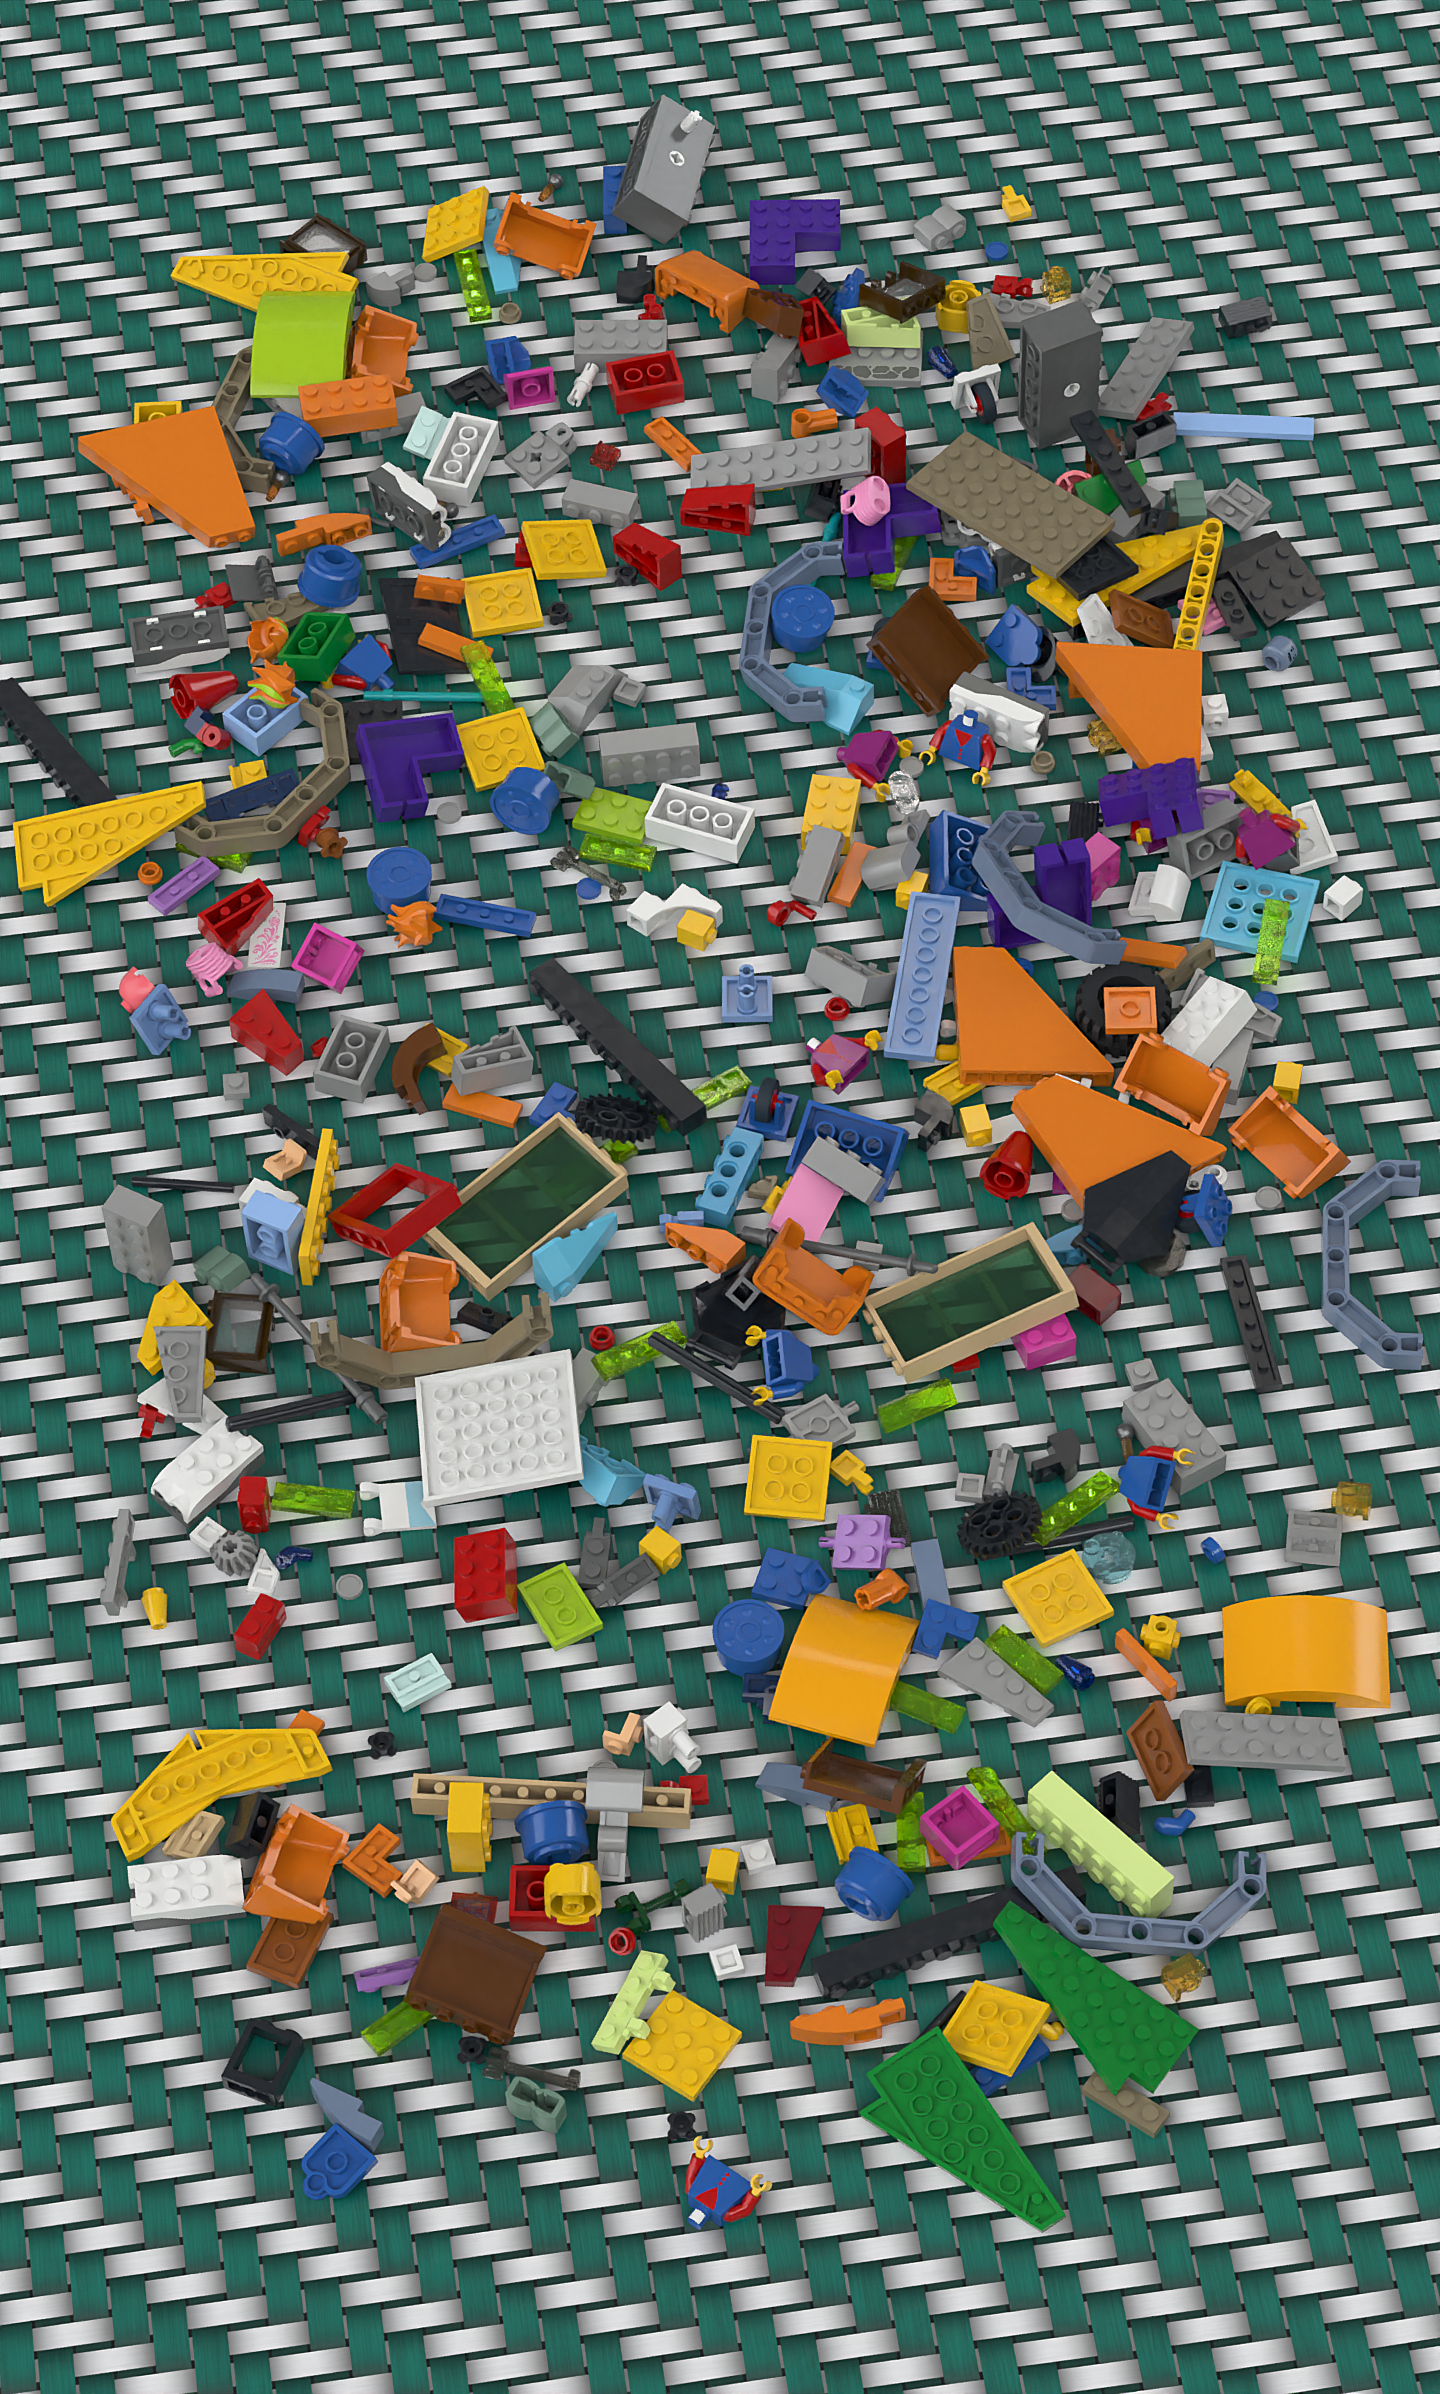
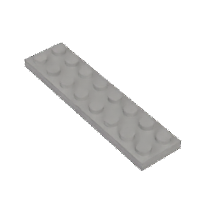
(786, 462)

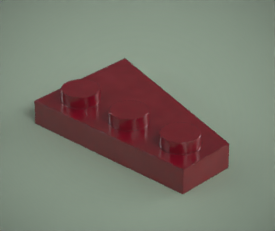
(788, 1939)

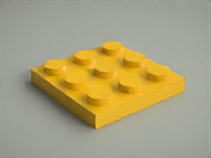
(455, 224)
(563, 549)
(502, 602)
(498, 745)
(788, 1478)
(1058, 1598)
(995, 2027)
(683, 2045)

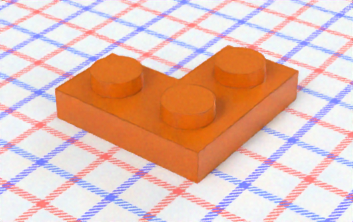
(949, 586)
(369, 1863)

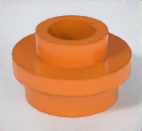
(150, 873)

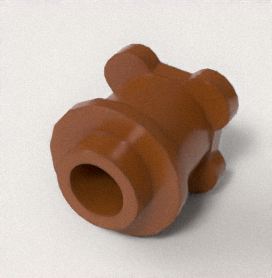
(330, 842)

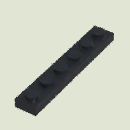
(1110, 463)
(1250, 1324)

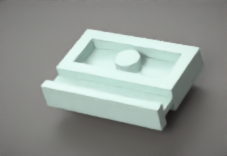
(426, 433)
(417, 1682)

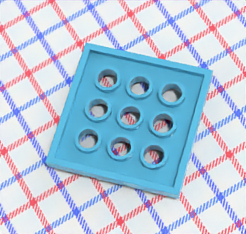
(1250, 899)

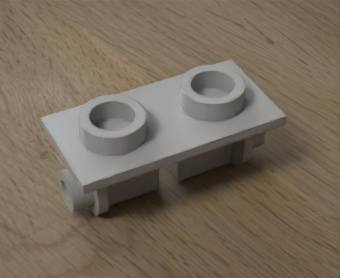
(1098, 283)
(1001, 1471)

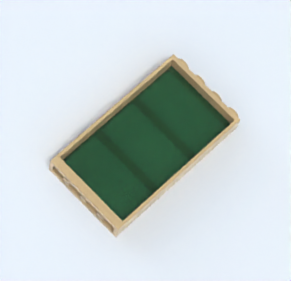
(524, 1201)
(969, 1303)

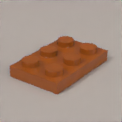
(1141, 620)
(1159, 1750)
(288, 1949)

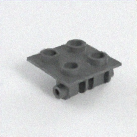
(252, 581)

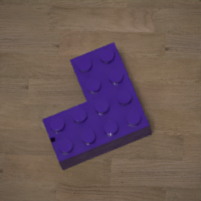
(789, 227)
(873, 546)
(397, 755)
(1154, 795)
(1060, 882)

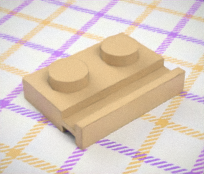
(194, 1837)

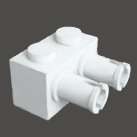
(668, 1737)

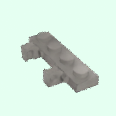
(120, 1553)

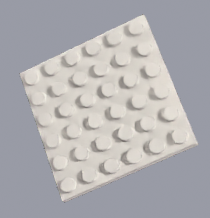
(498, 1428)

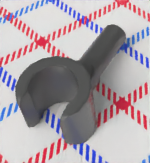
(366, 511)

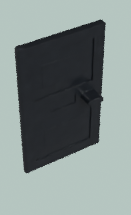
(406, 622)

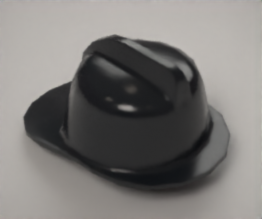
(1046, 664)

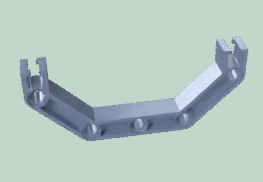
(801, 568)
(1021, 902)
(1350, 1315)
(1115, 1931)

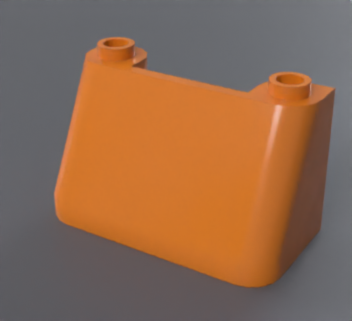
(543, 238)
(707, 283)
(381, 346)
(1175, 1083)
(1287, 1144)
(808, 1284)
(416, 1303)
(296, 1868)

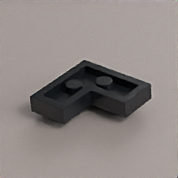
(479, 385)

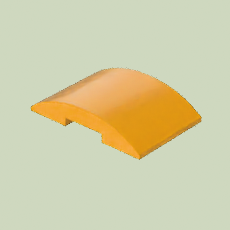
(1306, 1652)
(843, 1670)

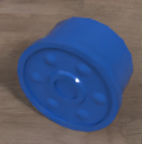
(290, 443)
(330, 576)
(801, 618)
(525, 800)
(399, 878)
(748, 1637)
(553, 1832)
(872, 1885)

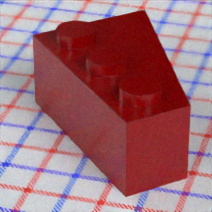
(819, 335)
(720, 508)
(650, 553)
(236, 916)
(267, 1034)

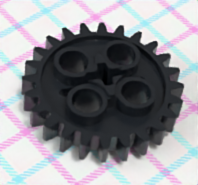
(616, 1118)
(1000, 1525)

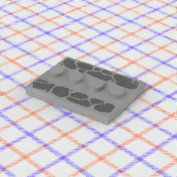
(883, 365)

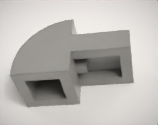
(387, 289)

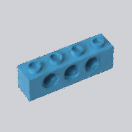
(737, 1160)

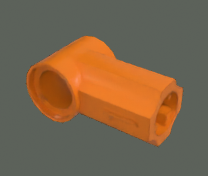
(805, 422)
(885, 1587)

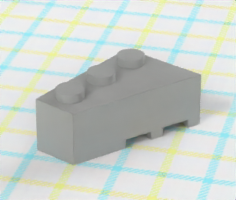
(775, 368)
(849, 978)
(493, 1065)

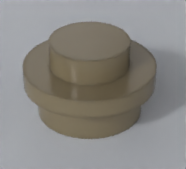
(510, 313)
(1043, 762)

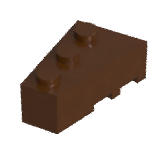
(774, 311)

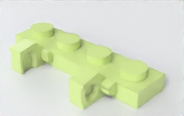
(624, 2013)

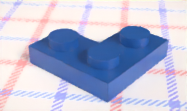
(1020, 683)
(556, 1100)
(939, 1621)

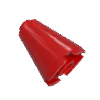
(201, 690)
(1009, 1167)

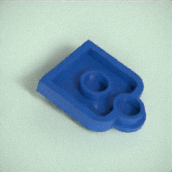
(1016, 638)
(335, 2165)

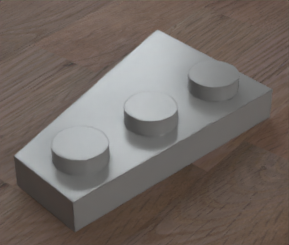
(1013, 311)

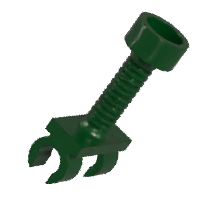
(642, 1923)

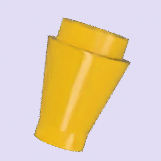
(155, 1606)

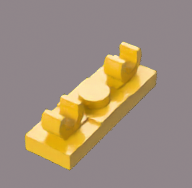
(1255, 794)

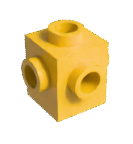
(1160, 1636)

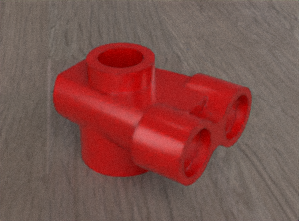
(652, 310)

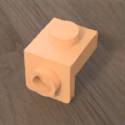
(287, 1162)
(623, 1743)
(415, 1883)

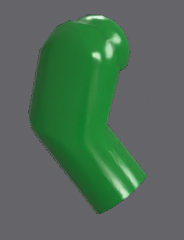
(185, 745)

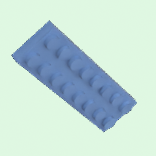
(922, 977)

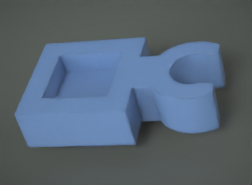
(692, 1218)

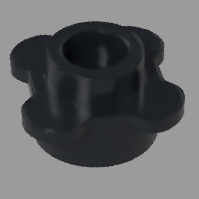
(626, 576)
(559, 613)
(382, 1738)
(475, 2043)
(681, 2118)

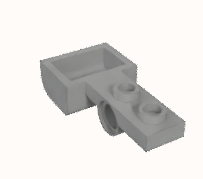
(898, 860)
(615, 1795)

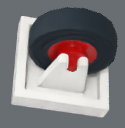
(978, 391)

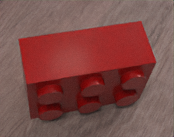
(645, 382)
(887, 446)
(485, 1575)
(528, 1903)

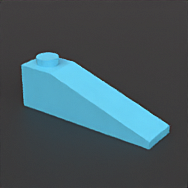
(502, 269)
(846, 694)
(565, 1261)
(607, 1478)

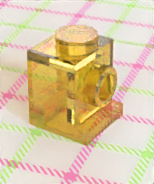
(1056, 278)
(1102, 738)
(1353, 1499)
(1182, 1976)

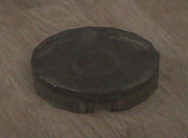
(1166, 1266)

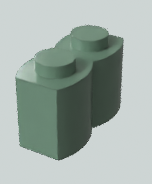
(1189, 502)
(553, 730)
(570, 780)
(221, 1270)
(541, 2106)

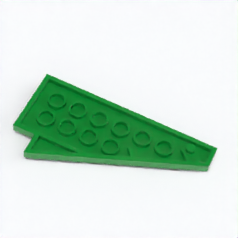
(1107, 2016)
(947, 2119)

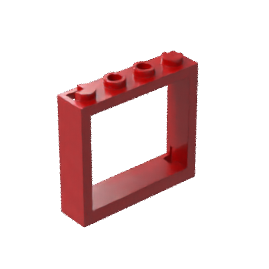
(348, 1217)

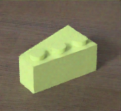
(873, 329)

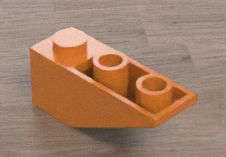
(709, 1245)

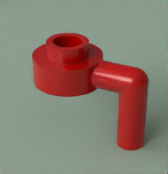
(780, 911)

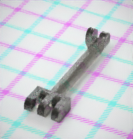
(570, 857)
(502, 2065)

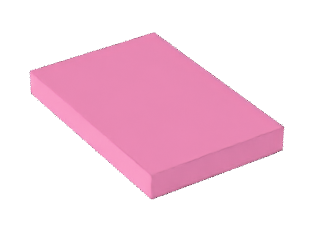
(808, 1201)

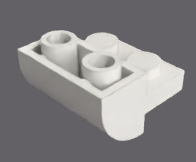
(1160, 894)

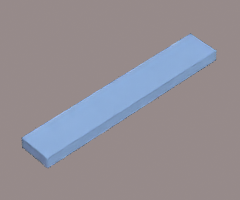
(1244, 426)

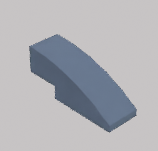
(277, 983)
(929, 1572)
(786, 1783)
(348, 2114)

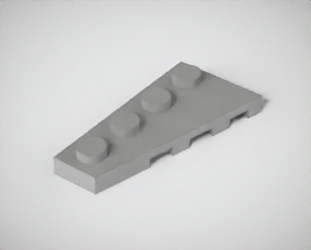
(183, 1363)

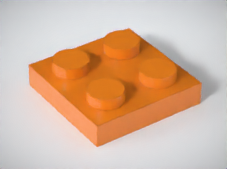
(1130, 1010)

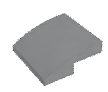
(1239, 506)
(1313, 1537)

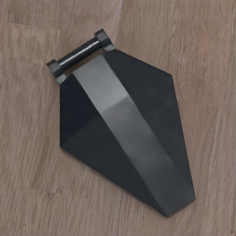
(1133, 1212)
(722, 1326)

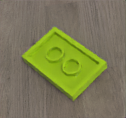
(613, 815)
(559, 1607)

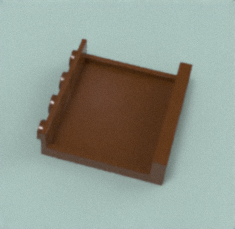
(926, 649)
(861, 1780)
(474, 1974)

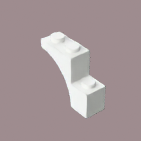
(651, 912)

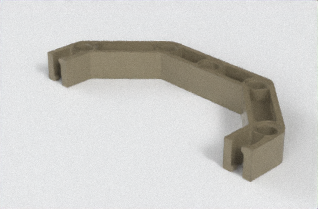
(229, 405)
(296, 809)
(399, 1369)

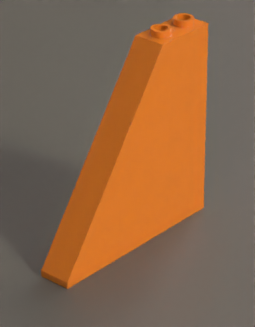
(181, 471)
(1142, 696)
(1012, 1028)
(1097, 1137)

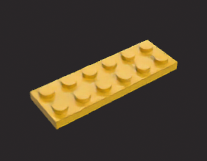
(318, 1205)

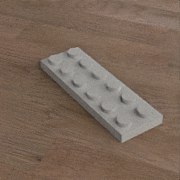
(1144, 368)
(1262, 1741)

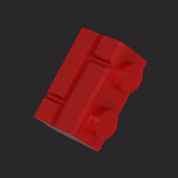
(254, 1504)
(260, 1626)

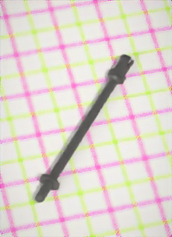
(766, 1237)
(364, 1400)

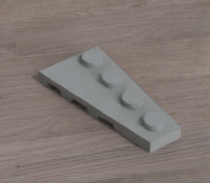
(1263, 1022)
(995, 1681)

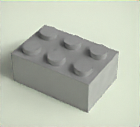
(1206, 848)
(351, 1059)

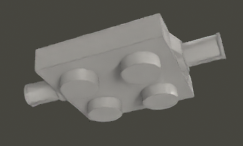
(821, 1421)

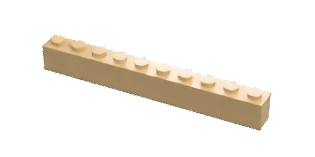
(508, 1797)

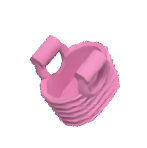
(871, 500)
(211, 963)

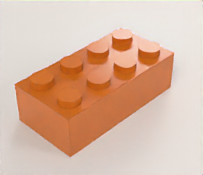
(349, 405)

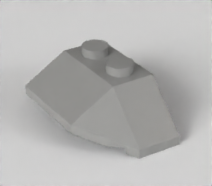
(585, 693)

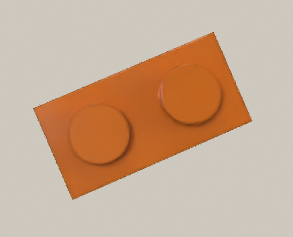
(439, 589)

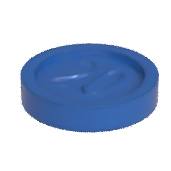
(996, 251)
(588, 888)
(1267, 1000)

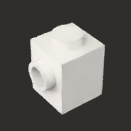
(1214, 713)
(1343, 898)

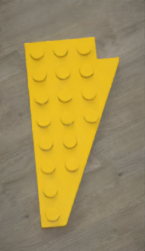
(246, 277)
(1152, 554)
(82, 843)

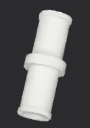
(583, 384)

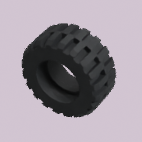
(1090, 1001)

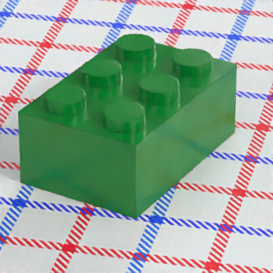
(317, 645)

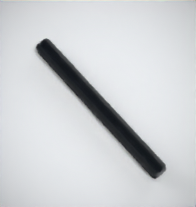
(714, 1376)
(292, 1409)
(1078, 1534)

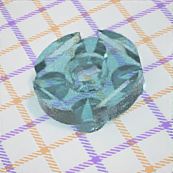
(1113, 1544)

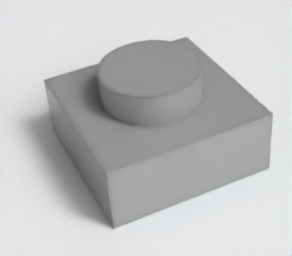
(629, 692)
(236, 1086)
(871, 1247)
(1141, 1374)
(970, 1488)

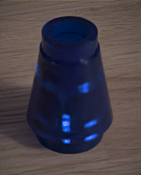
(941, 361)
(1075, 1672)

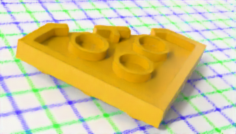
(169, 1308)

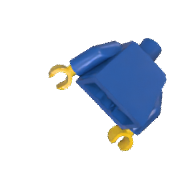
(786, 1363)

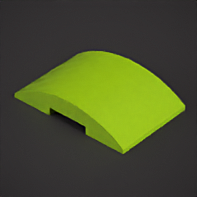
(299, 341)

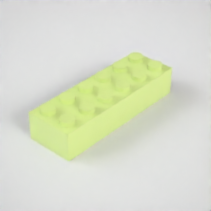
(1099, 1847)

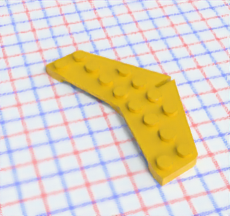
(225, 1765)

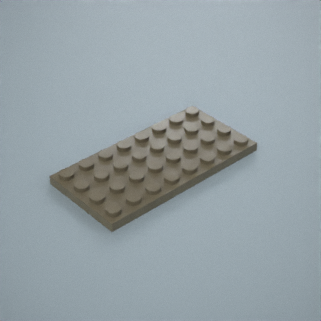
(1010, 504)

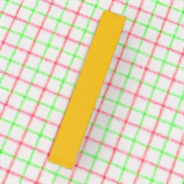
(1200, 585)

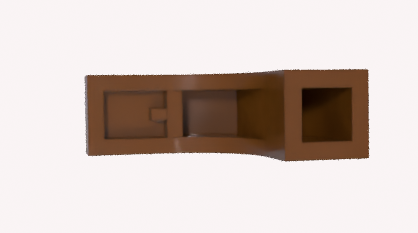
(409, 1061)

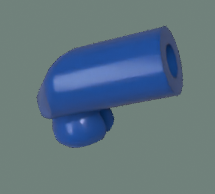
(1174, 1826)

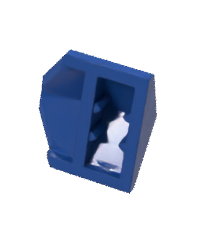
(505, 357)
(842, 391)
(975, 562)

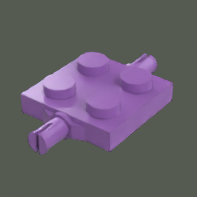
(861, 1542)

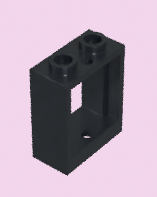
(255, 2087)

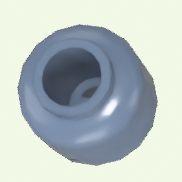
(1279, 653)

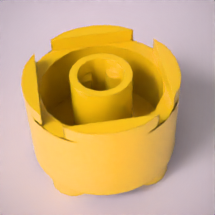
(952, 311)
(572, 1893)

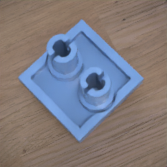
(747, 997)
(160, 1020)
(670, 1500)

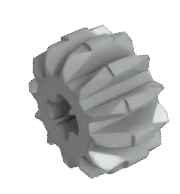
(234, 1553)

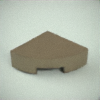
(762, 1188)

